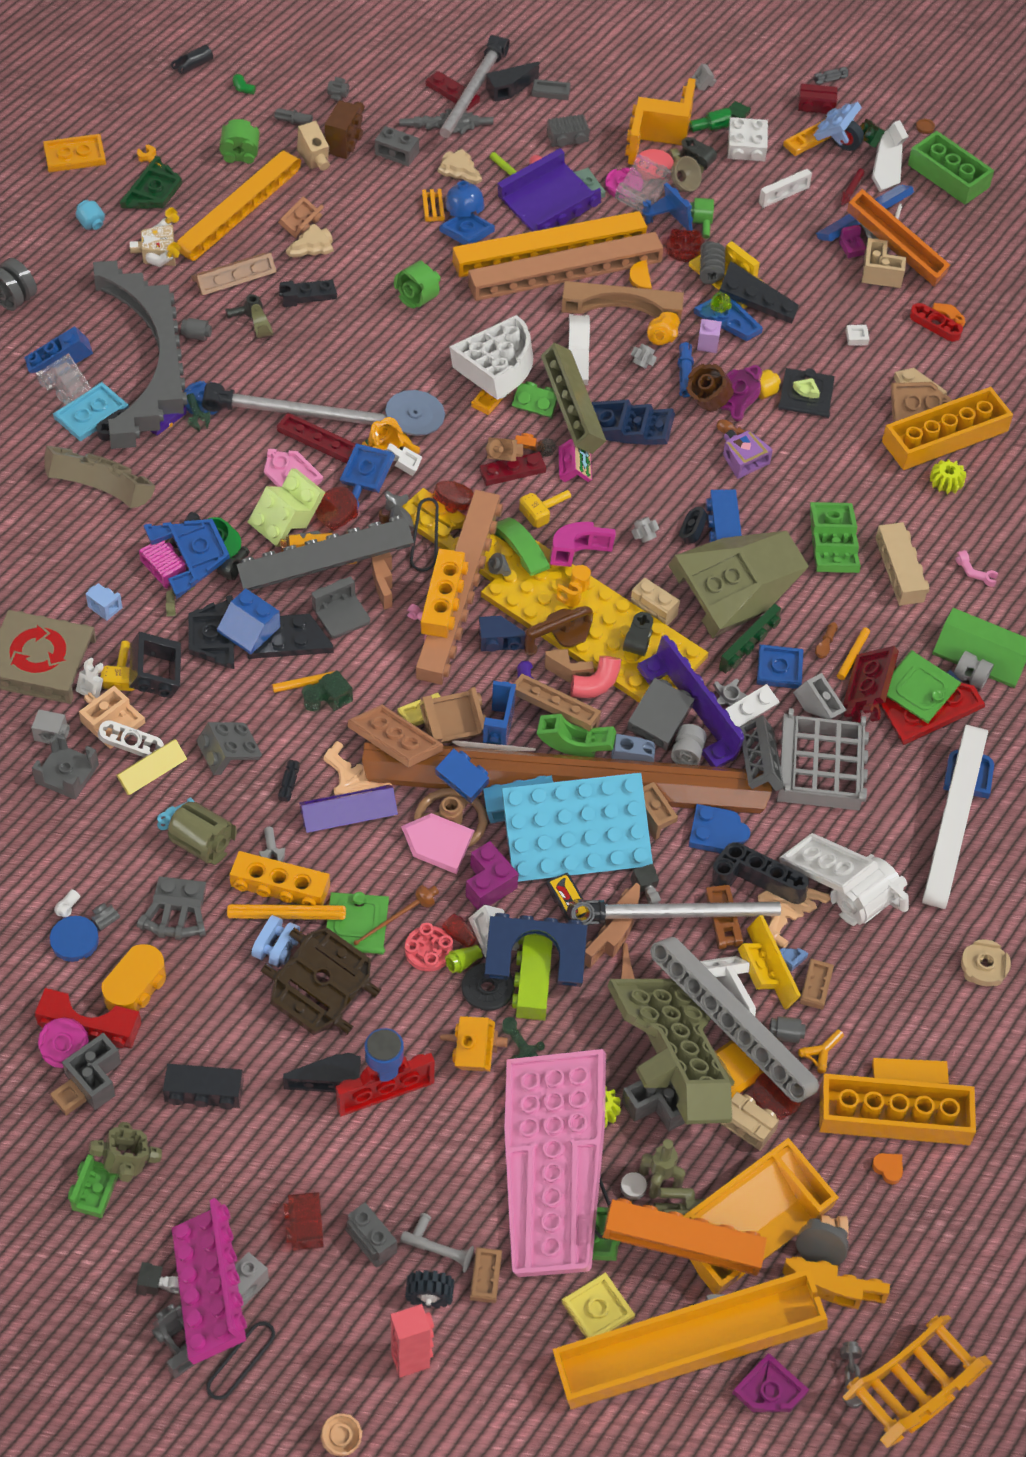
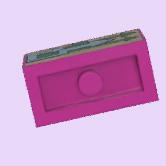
(574, 462)

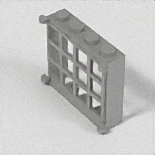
(812, 796)

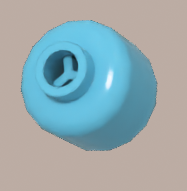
(90, 215)

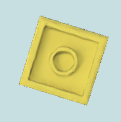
(598, 1307)

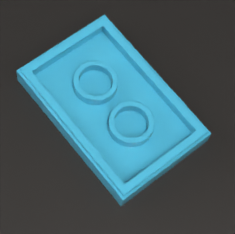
(88, 410)

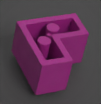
(493, 876)

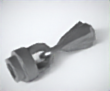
(851, 1351)

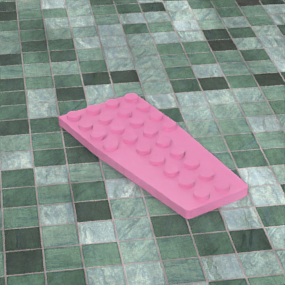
(554, 1159)

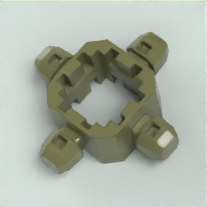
(125, 1138)

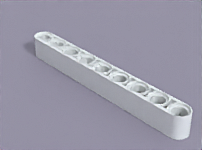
(955, 817)

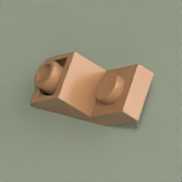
(559, 663)

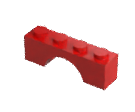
(118, 1024)

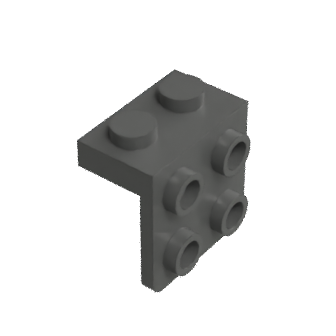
(339, 608)
(227, 742)

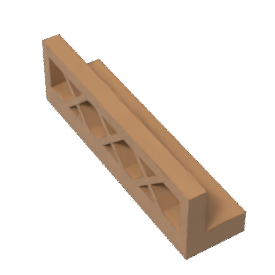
(234, 273)
(557, 702)

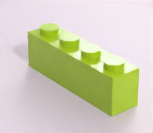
(533, 977)

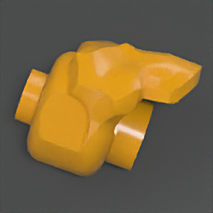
(663, 328)

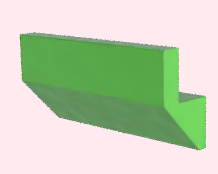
(986, 641)

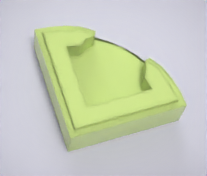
(806, 388)

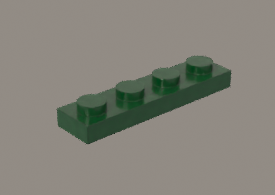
(747, 641)

